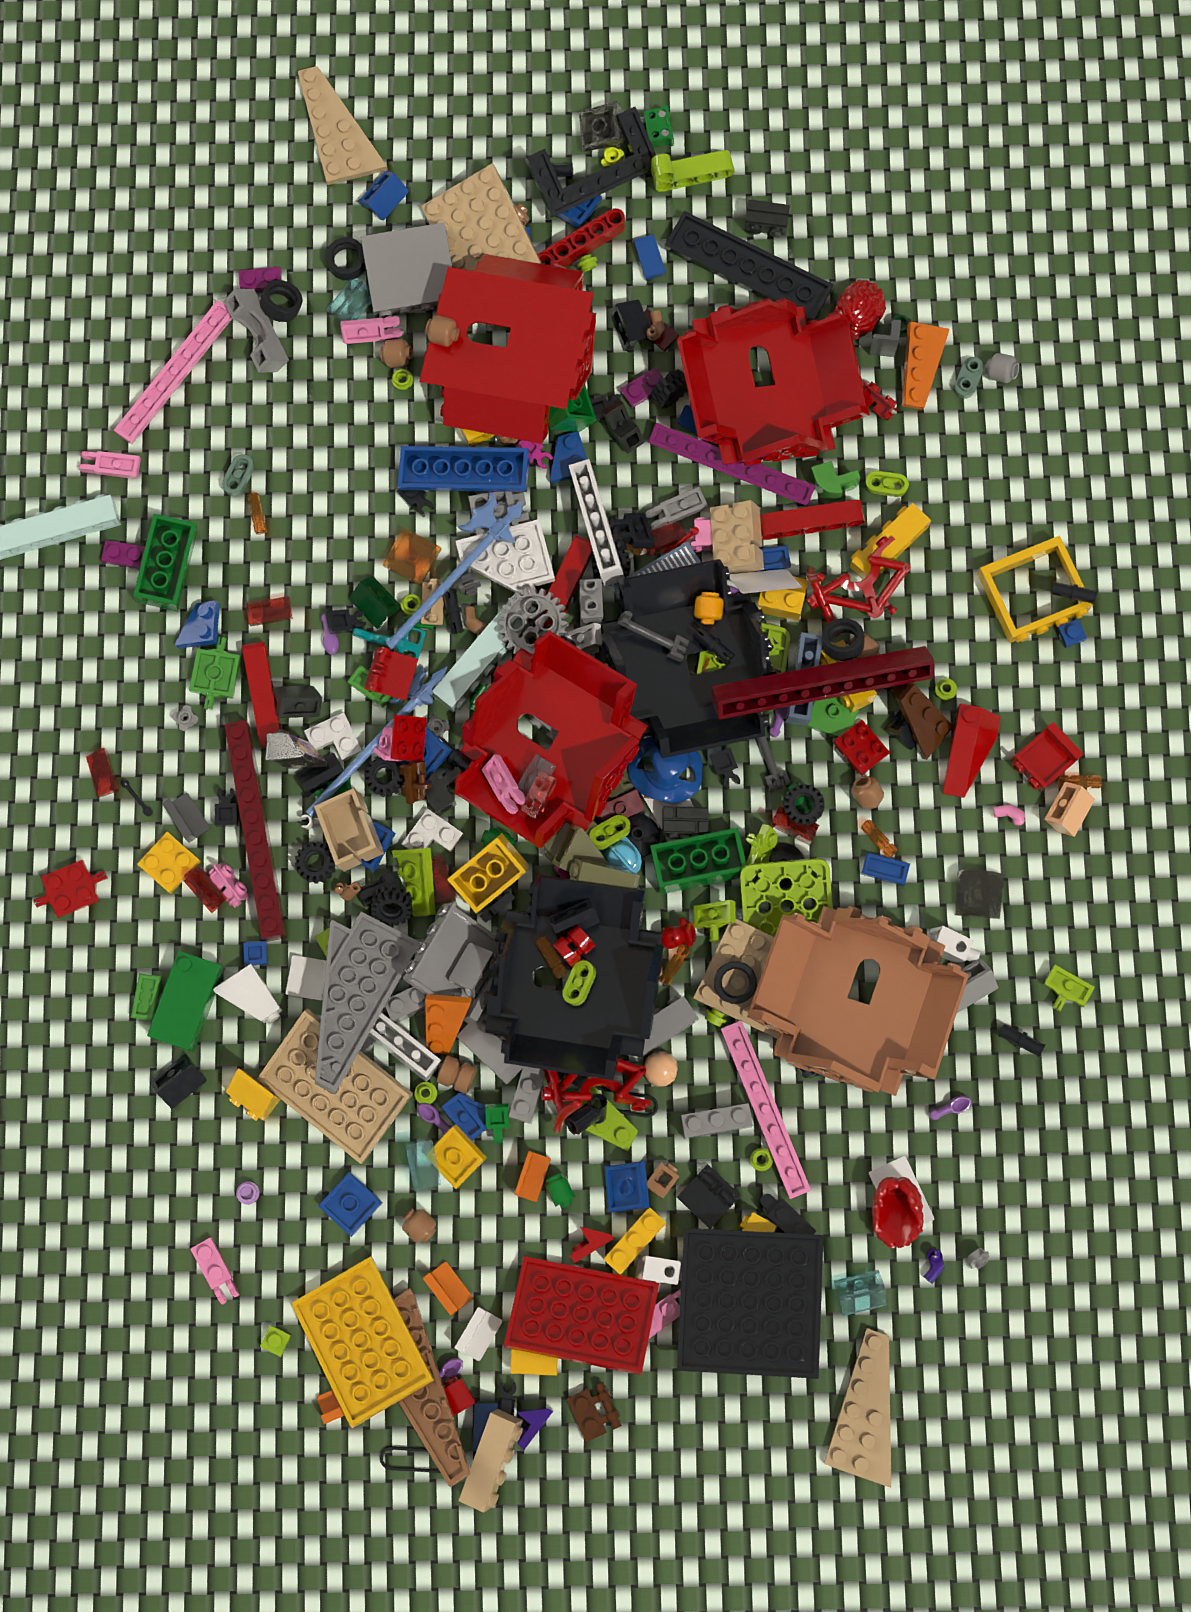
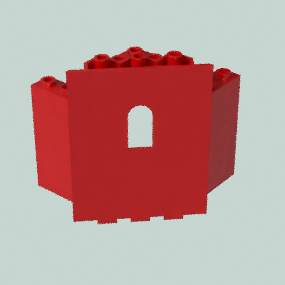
(545, 354)
(811, 371)
(590, 753)

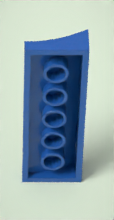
(464, 468)

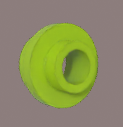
(587, 263)
(402, 373)
(411, 598)
(946, 695)
(715, 1017)
(433, 1093)
(764, 1152)

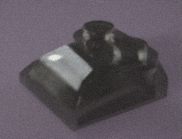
(600, 127)
(979, 894)

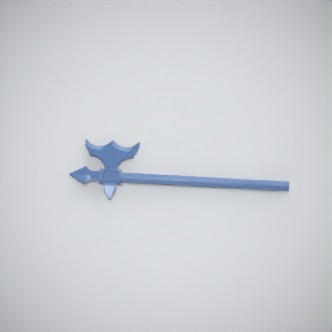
(482, 518)
(418, 695)

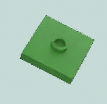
(831, 717)

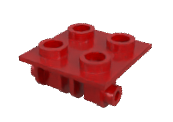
(391, 673)
(408, 738)
(861, 747)

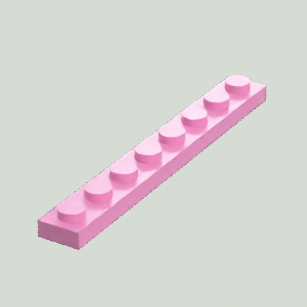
(174, 373)
(765, 1110)

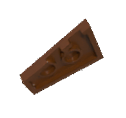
(925, 720)

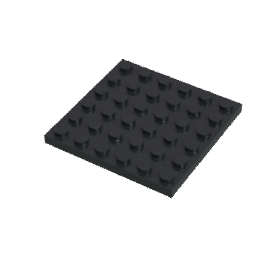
(750, 1303)

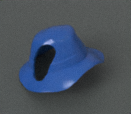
(664, 781)

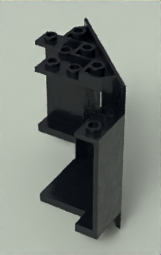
(666, 695)
(620, 1007)

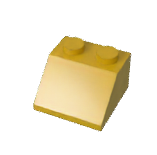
(784, 602)
(252, 1095)

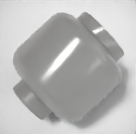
(1002, 368)

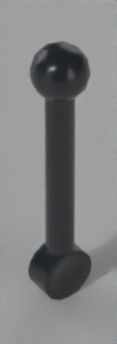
(147, 810)

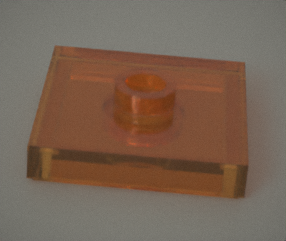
(412, 556)

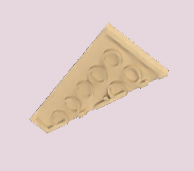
(339, 139)
(863, 1426)

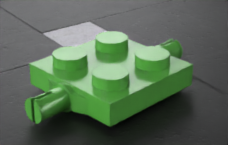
(215, 673)

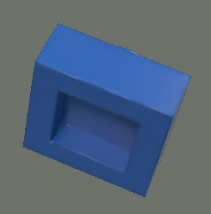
(1072, 633)
(255, 953)

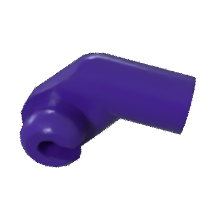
(936, 1265)

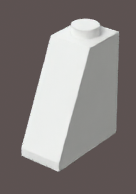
(250, 994)

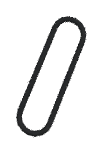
(638, 1095)
(405, 1468)

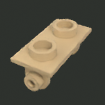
(435, 614)

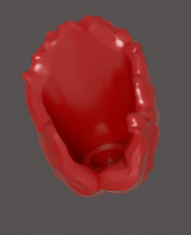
(863, 306)
(897, 1212)

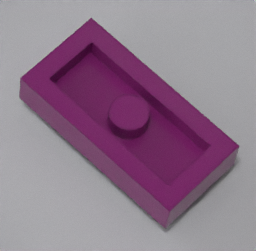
(258, 278)
(641, 388)
(122, 554)

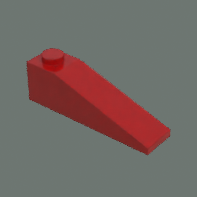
(971, 742)

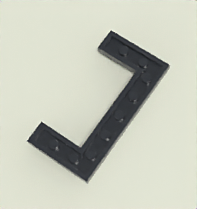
(562, 199)

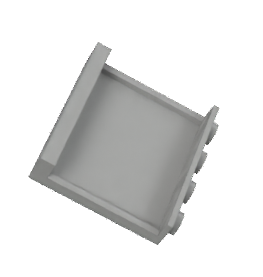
(406, 268)
(441, 953)

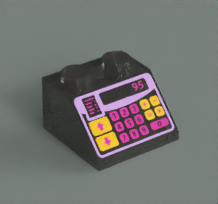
(292, 751)

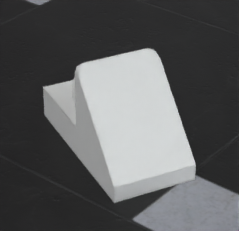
(587, 637)

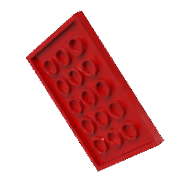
(582, 1315)

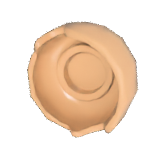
(661, 1068)

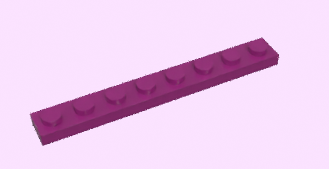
(710, 456)

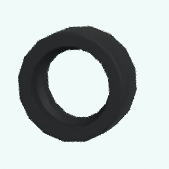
(339, 245)
(285, 289)
(843, 625)
(723, 994)

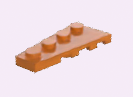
(922, 358)

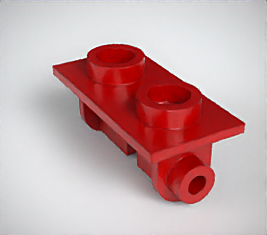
(884, 404)

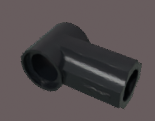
(367, 891)
(590, 1113)

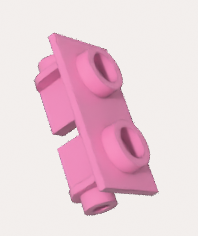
(223, 876)

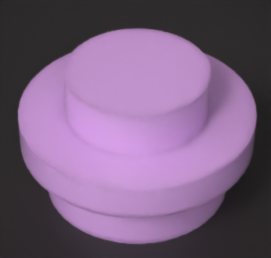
(247, 1193)

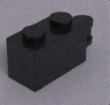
(785, 1216)

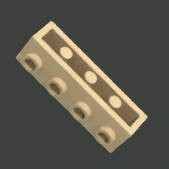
(491, 1460)

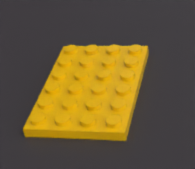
(362, 1342)

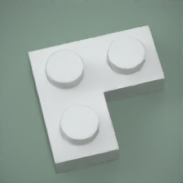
(336, 731)
(432, 828)

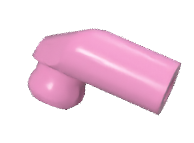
(1011, 811)

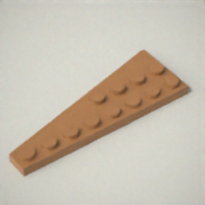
(429, 1406)

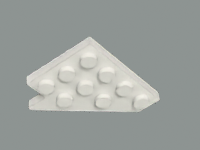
(513, 564)

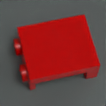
(1046, 757)

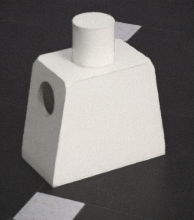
(952, 941)
(653, 1269)

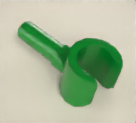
(418, 625)

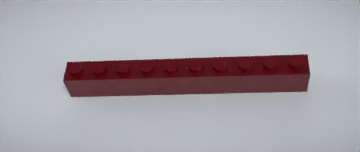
(822, 682)
(255, 831)

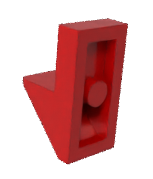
(596, 1240)

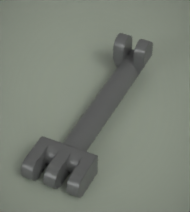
(673, 646)
(774, 775)

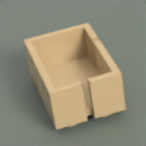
(732, 536)
(348, 829)

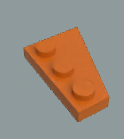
(443, 1021)

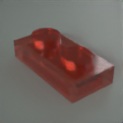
(269, 611)
(442, 888)

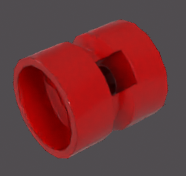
(579, 940)

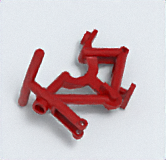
(874, 604)
(556, 1089)

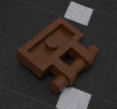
(587, 1415)

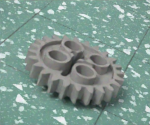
(520, 609)

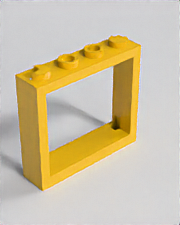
(1041, 626)

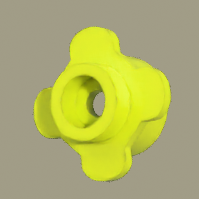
(611, 152)

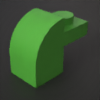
(831, 485)

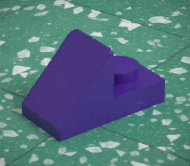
(536, 1418)

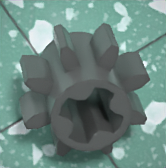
(468, 583)

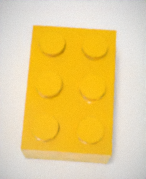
(489, 873)

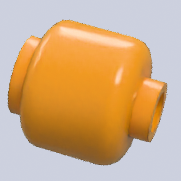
(708, 607)

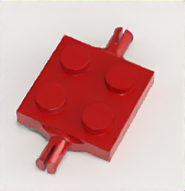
(70, 888)

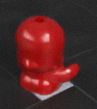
(677, 935)

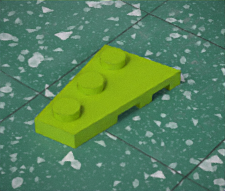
(418, 877)
(615, 1128)

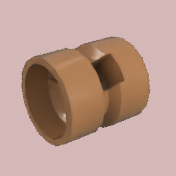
(458, 1075)

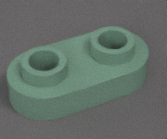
(968, 376)
(238, 476)

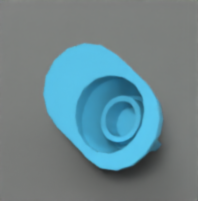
(622, 854)

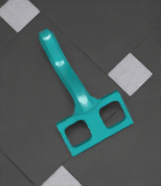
(403, 644)

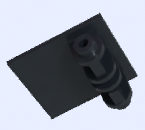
(708, 1196)

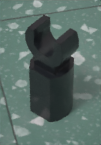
(507, 1404)

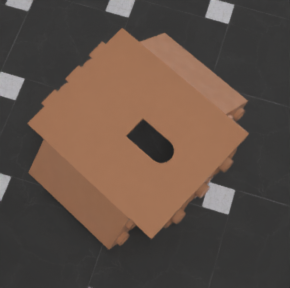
(845, 1040)

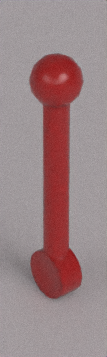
(694, 531)

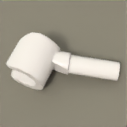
(312, 821)

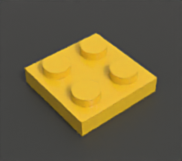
(168, 862)
(457, 1156)

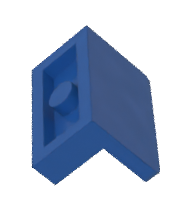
(384, 195)

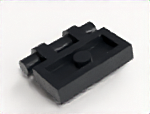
(637, 529)

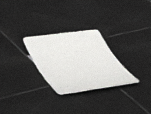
(306, 977)

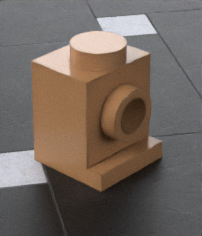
(662, 1189)

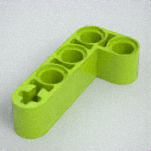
(690, 171)

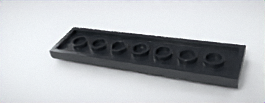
(747, 264)

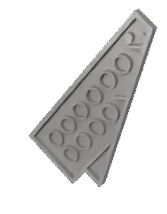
(358, 982)

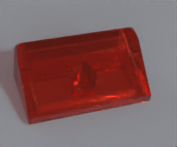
(666, 537)
(102, 773)

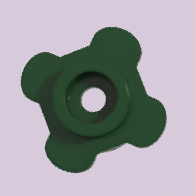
(904, 321)

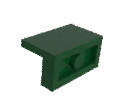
(374, 601)

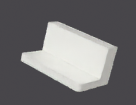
(478, 1334)

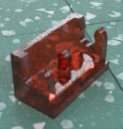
(803, 833)

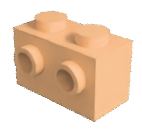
(1069, 809)

